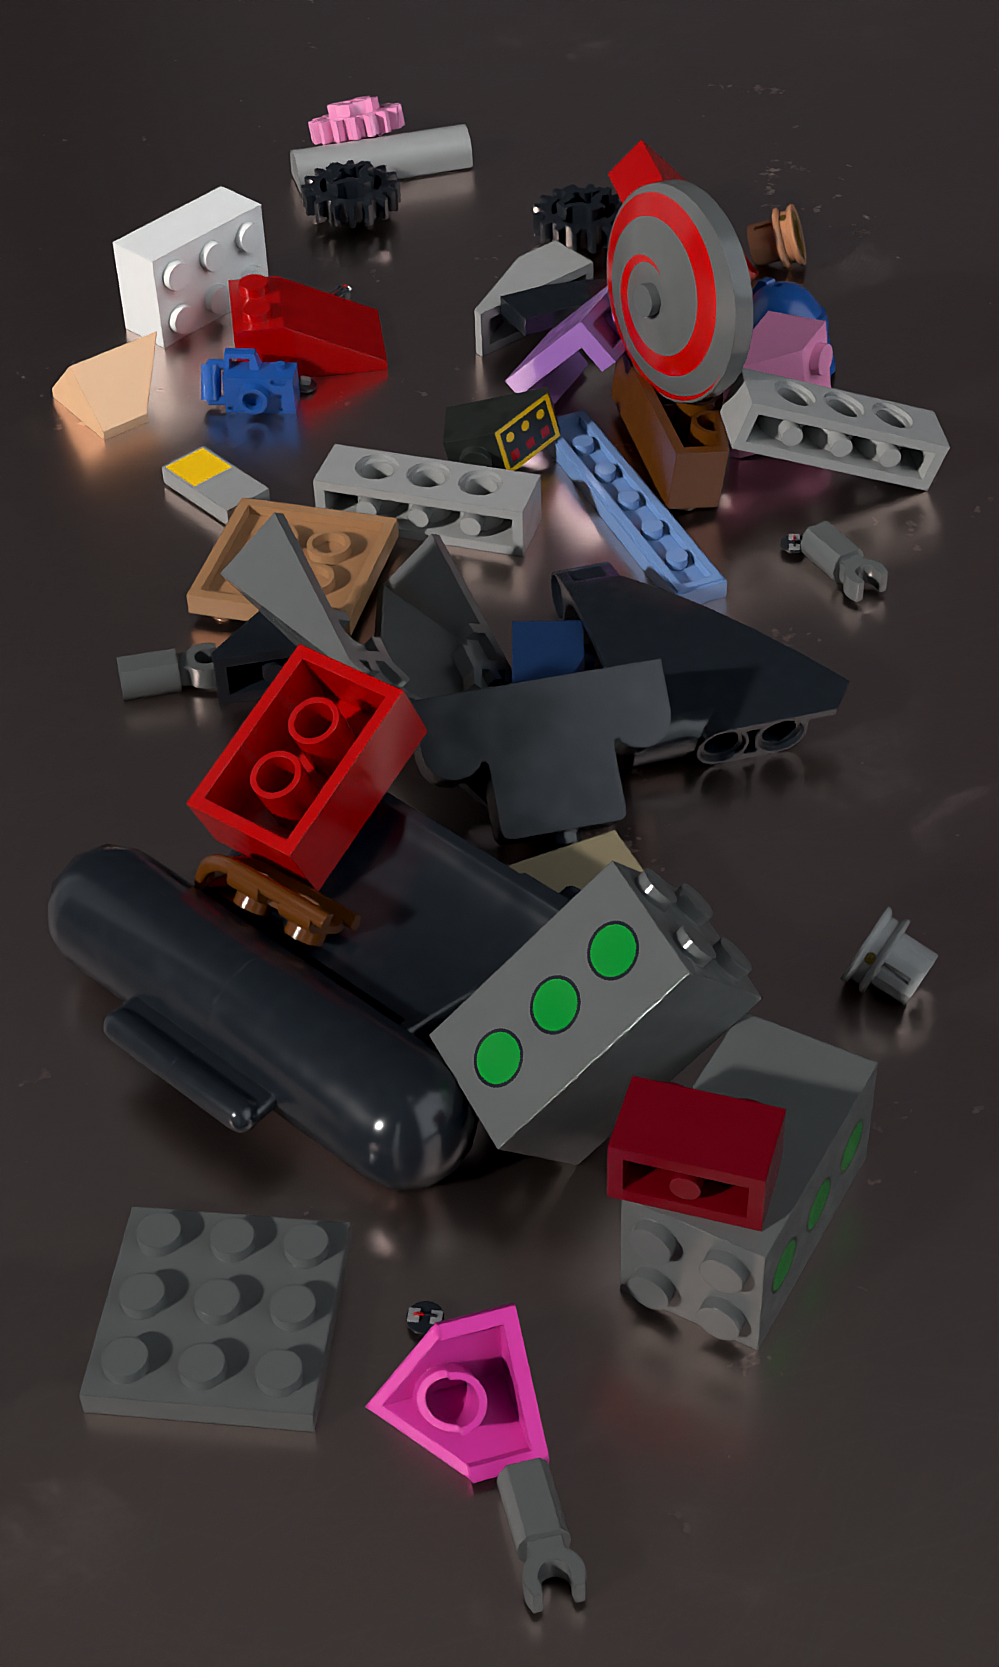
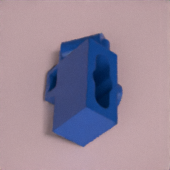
(250, 385)

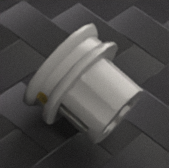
(890, 960)

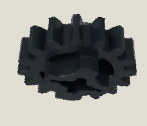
(351, 193)
(576, 217)

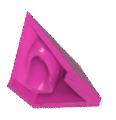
(468, 1394)

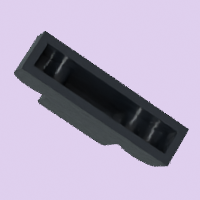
(546, 747)

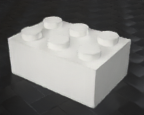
(180, 265)

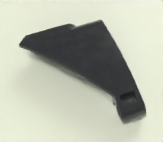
(725, 682)

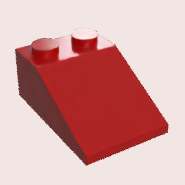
(305, 327)

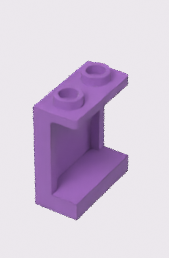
(556, 358)

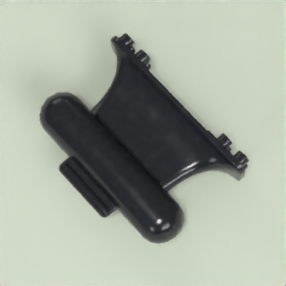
(304, 1029)

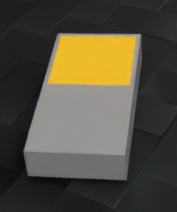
(212, 482)

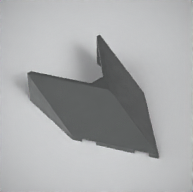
(426, 620)

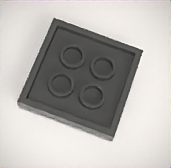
(219, 1319)

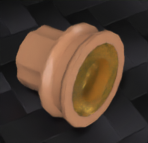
(778, 239)

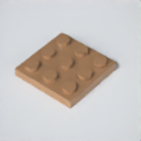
(341, 547)

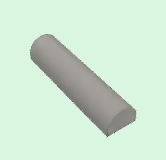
(405, 153)

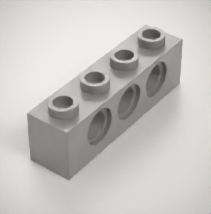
(833, 429)
(430, 496)

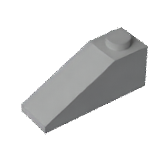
(539, 267)

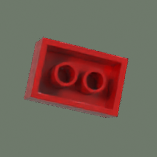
(308, 766)

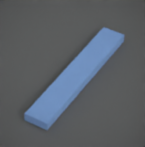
(634, 511)

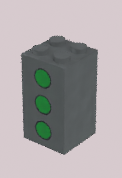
(600, 994)
(734, 1275)

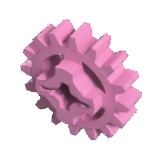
(356, 120)

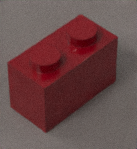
(696, 1152)

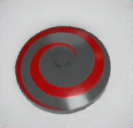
(680, 290)

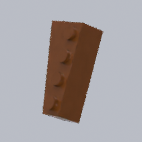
(677, 441)

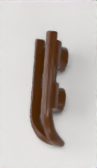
(266, 887)

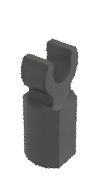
(842, 560)
(166, 671)
(539, 1530)

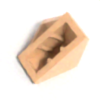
(110, 388)

